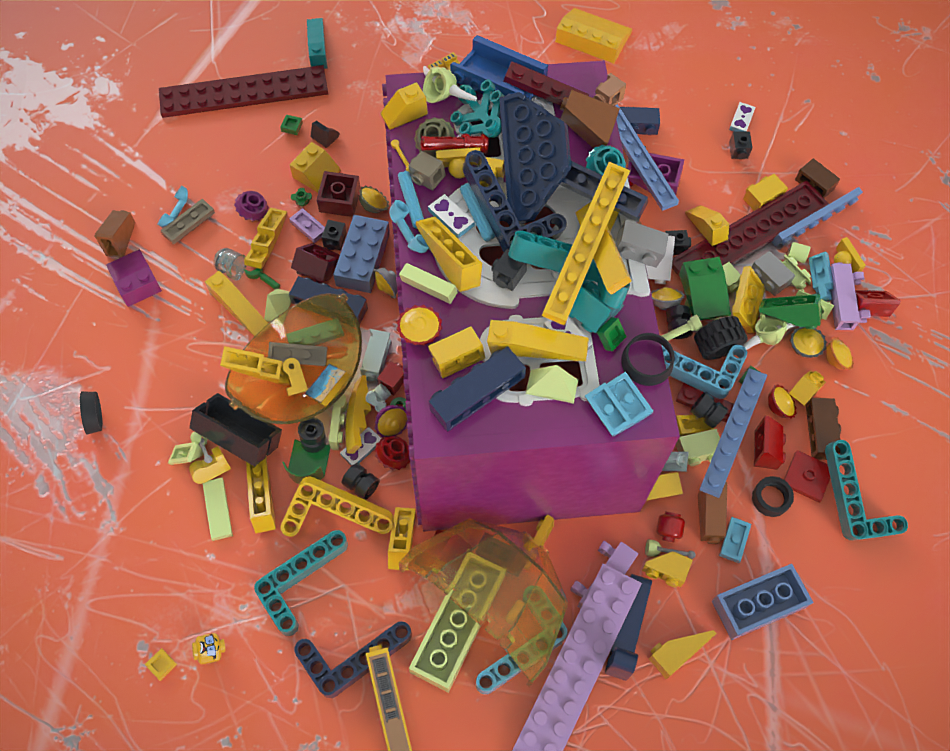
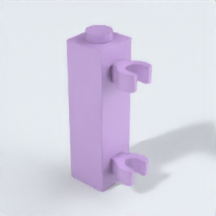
(844, 297)
(619, 559)

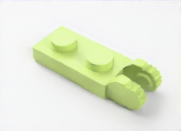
(337, 420)

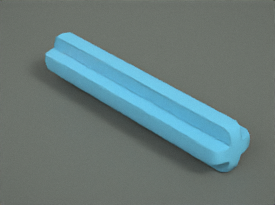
(410, 197)
(477, 213)

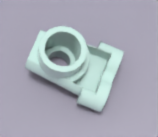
(378, 396)

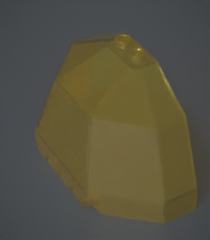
(505, 583)

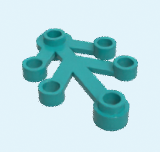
(491, 124)

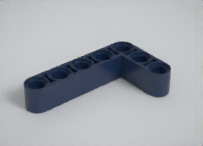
(504, 211)
(622, 655)
(352, 662)

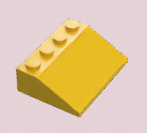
(592, 35)

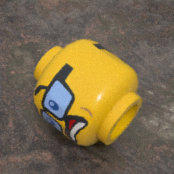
(208, 648)

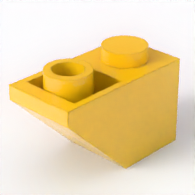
(807, 387)
(669, 567)

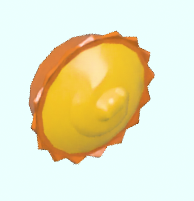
(839, 354)

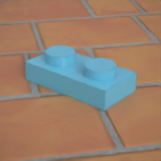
(735, 540)

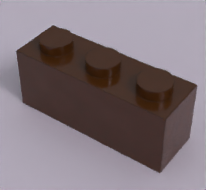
(822, 425)

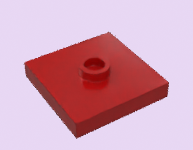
(808, 476)

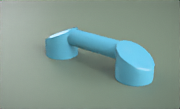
(181, 195)
(398, 212)

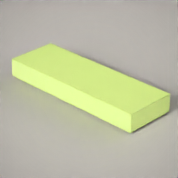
(217, 509)

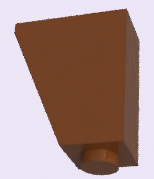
(589, 118)
(115, 233)
(712, 516)

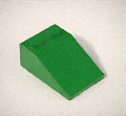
(705, 288)
(797, 310)

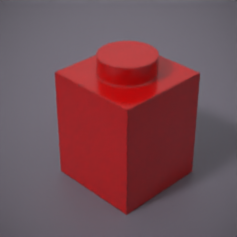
(392, 377)

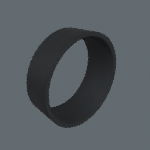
(641, 378)
(91, 412)

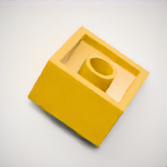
(310, 166)

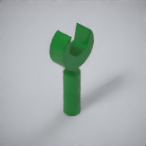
(264, 277)

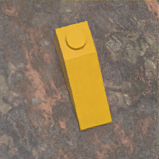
(709, 223)
(401, 536)
(677, 651)

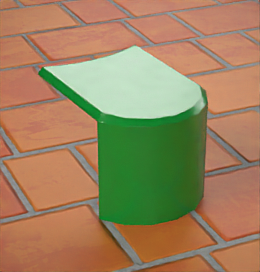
(307, 464)

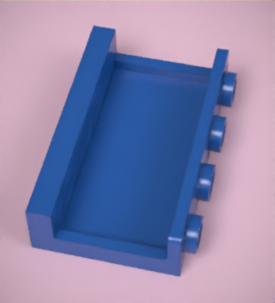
(492, 62)

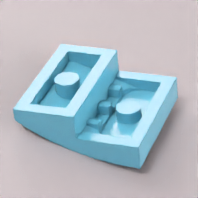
(619, 404)

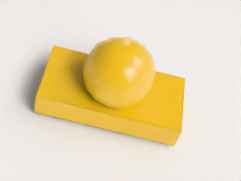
(454, 160)
(848, 255)

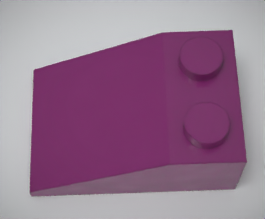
(669, 166)
(133, 278)

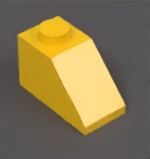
(405, 106)

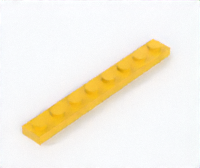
(585, 244)

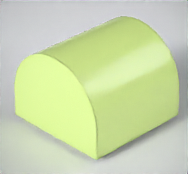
(798, 252)

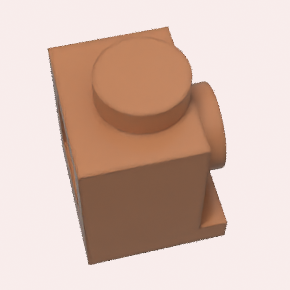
(611, 91)

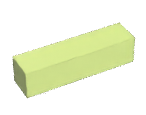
(428, 283)

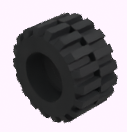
(719, 336)

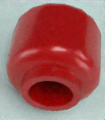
(670, 526)

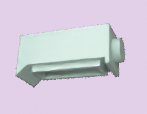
(375, 354)

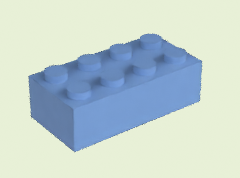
(361, 253)
(761, 601)

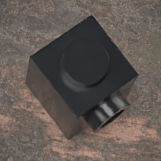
(740, 145)
(334, 235)
(682, 241)
(508, 271)

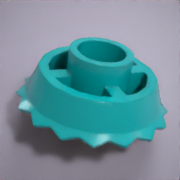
(601, 156)

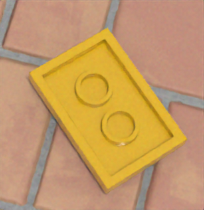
(748, 299)

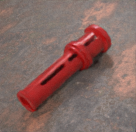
(449, 143)

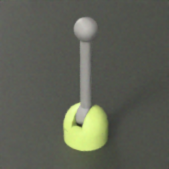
(195, 437)
(654, 548)

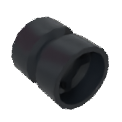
(678, 316)
(709, 410)
(312, 435)
(358, 480)

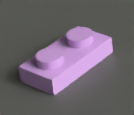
(307, 225)

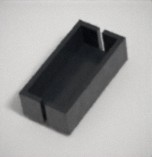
(235, 430)

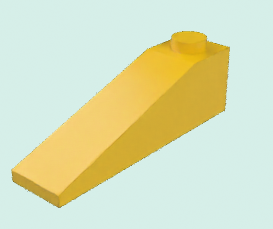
(455, 259)
(233, 300)
(536, 341)
(260, 497)

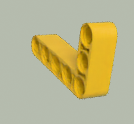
(334, 505)

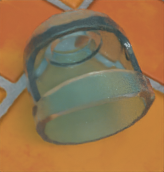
(228, 260)

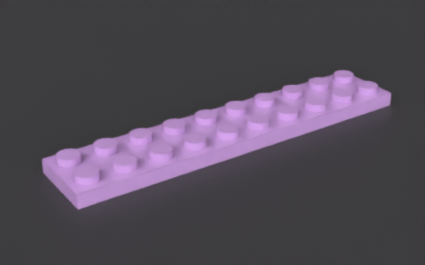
(579, 662)

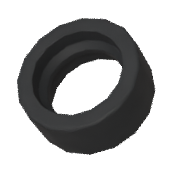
(778, 483)

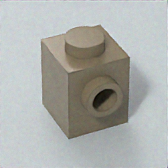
(426, 170)

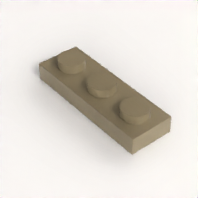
(187, 221)
(303, 353)

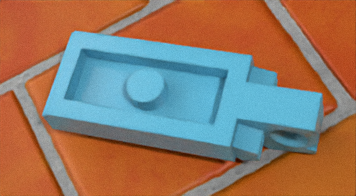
(821, 275)

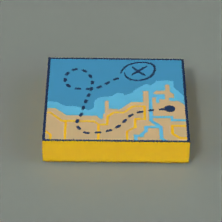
(327, 385)

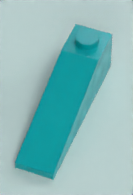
(316, 42)

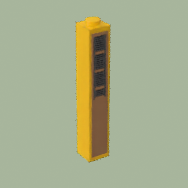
(387, 699)

